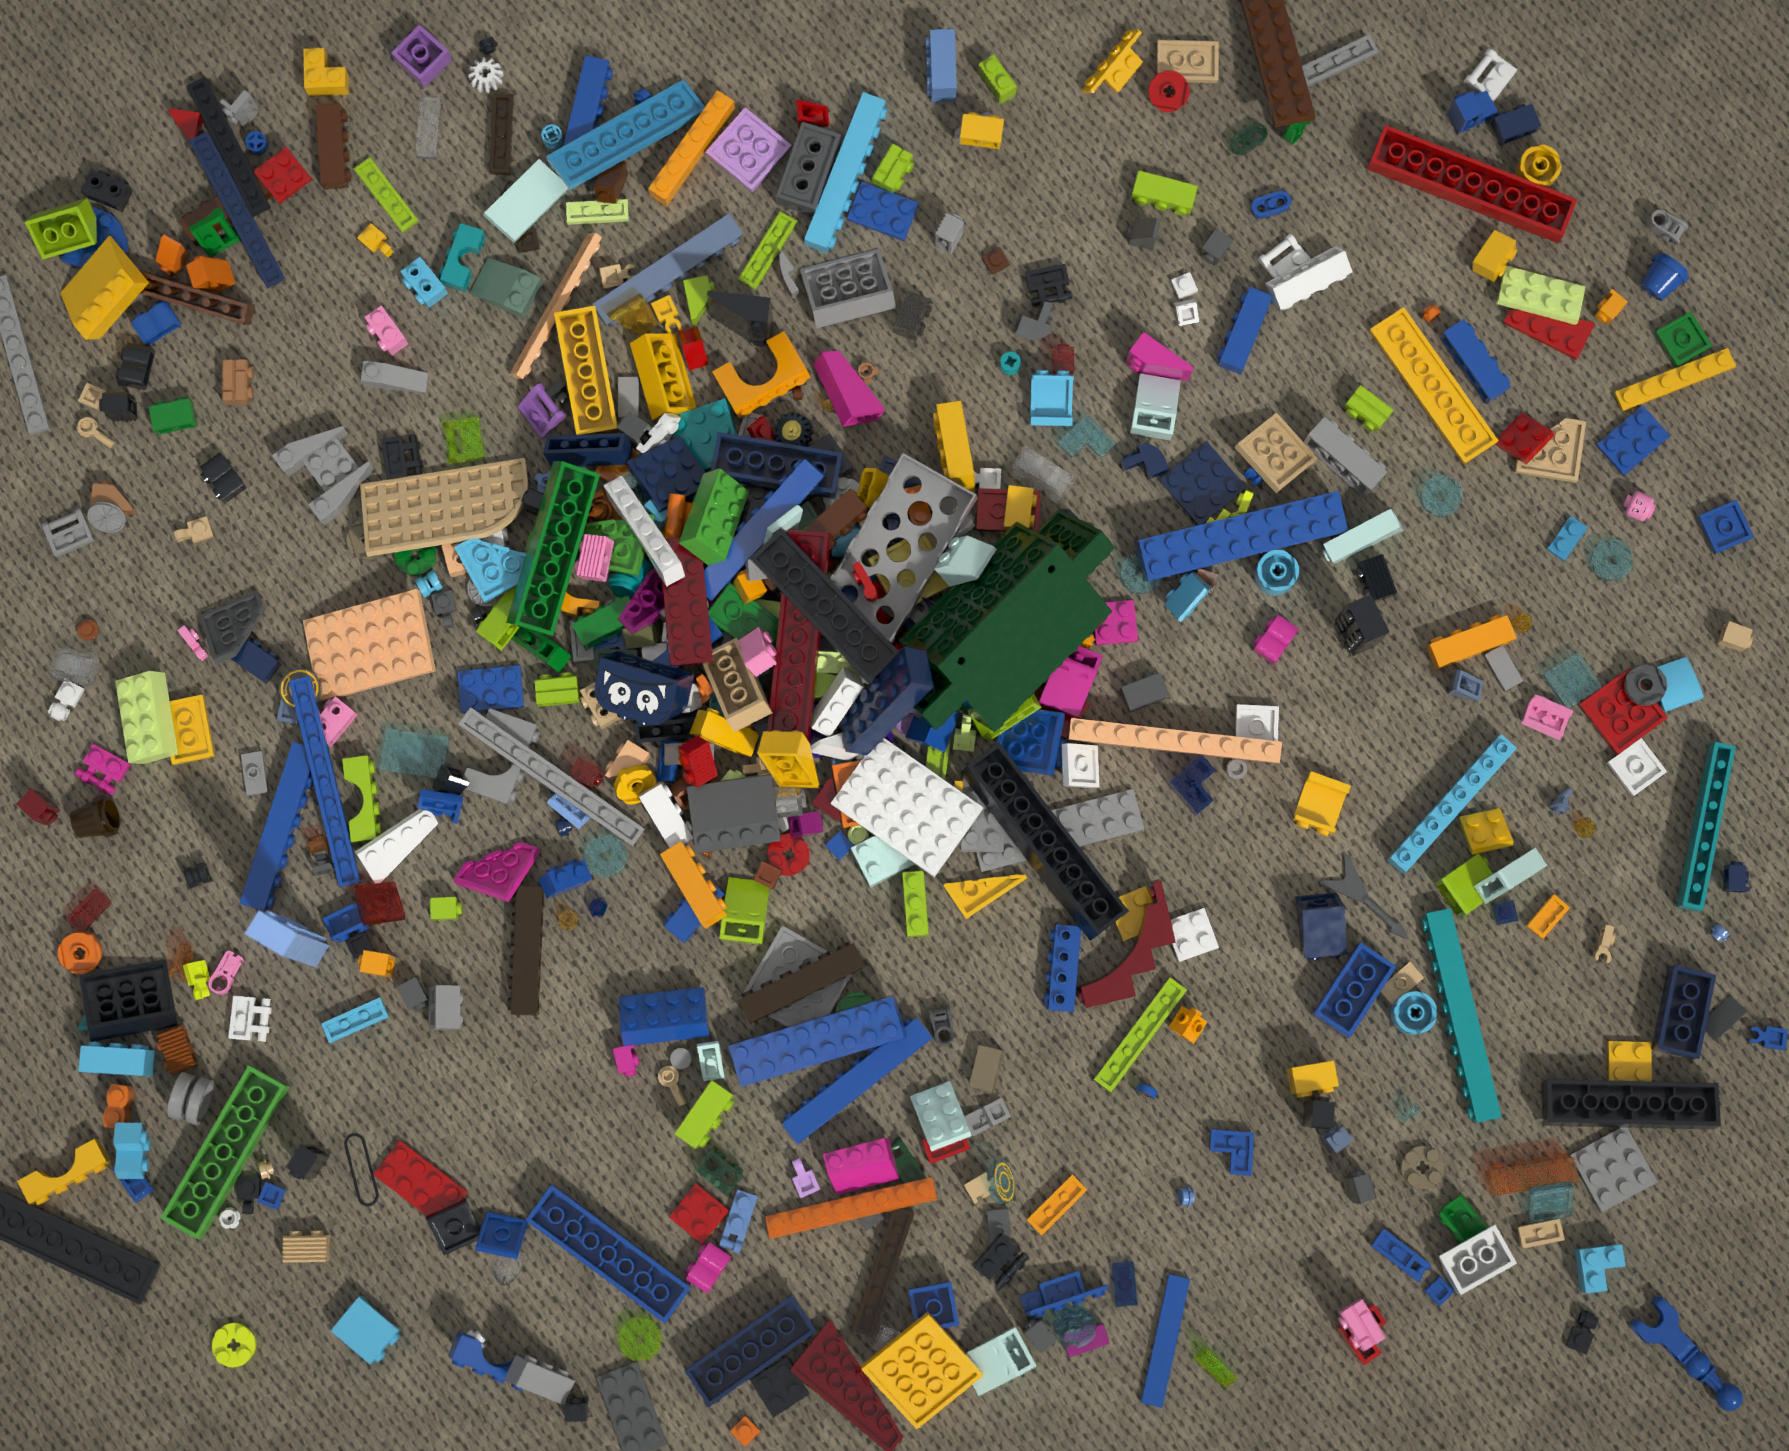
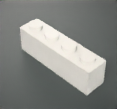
(1309, 277)

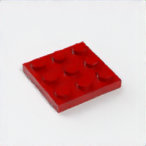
(1619, 718)

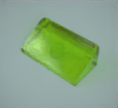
(1214, 1367)

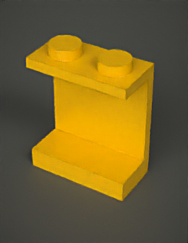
(1320, 803)

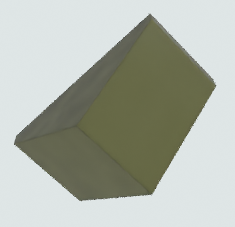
(646, 637)

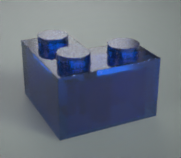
(1188, 787)

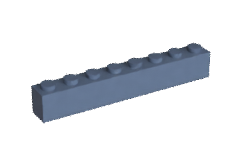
(672, 266)

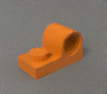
(705, 689)

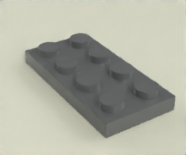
(631, 1409)

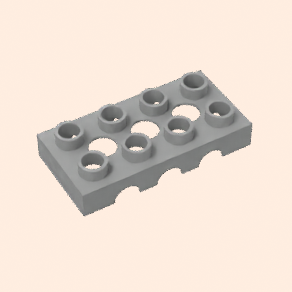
(875, 537)

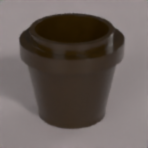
(96, 818)

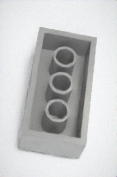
(1345, 457)

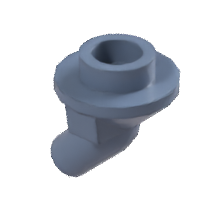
(1561, 805)

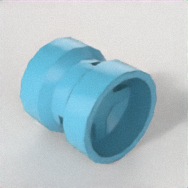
(553, 141)
(424, 585)

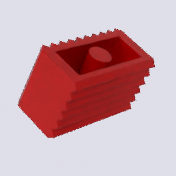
(697, 761)

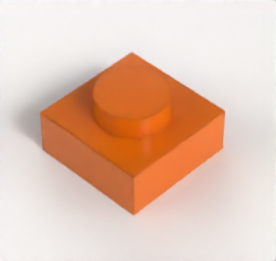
(745, 1430)

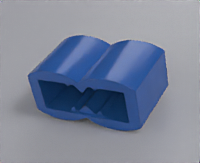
(155, 322)

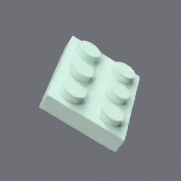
(940, 1116)

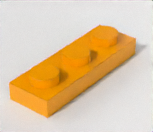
(1056, 1205)

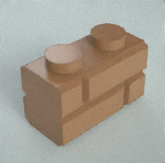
(236, 382)

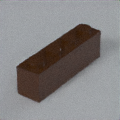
(332, 146)

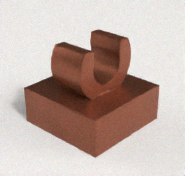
(768, 874)

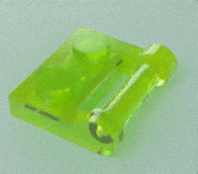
(470, 439)

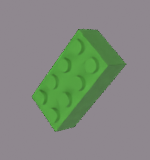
(714, 517)

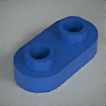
(1270, 204)

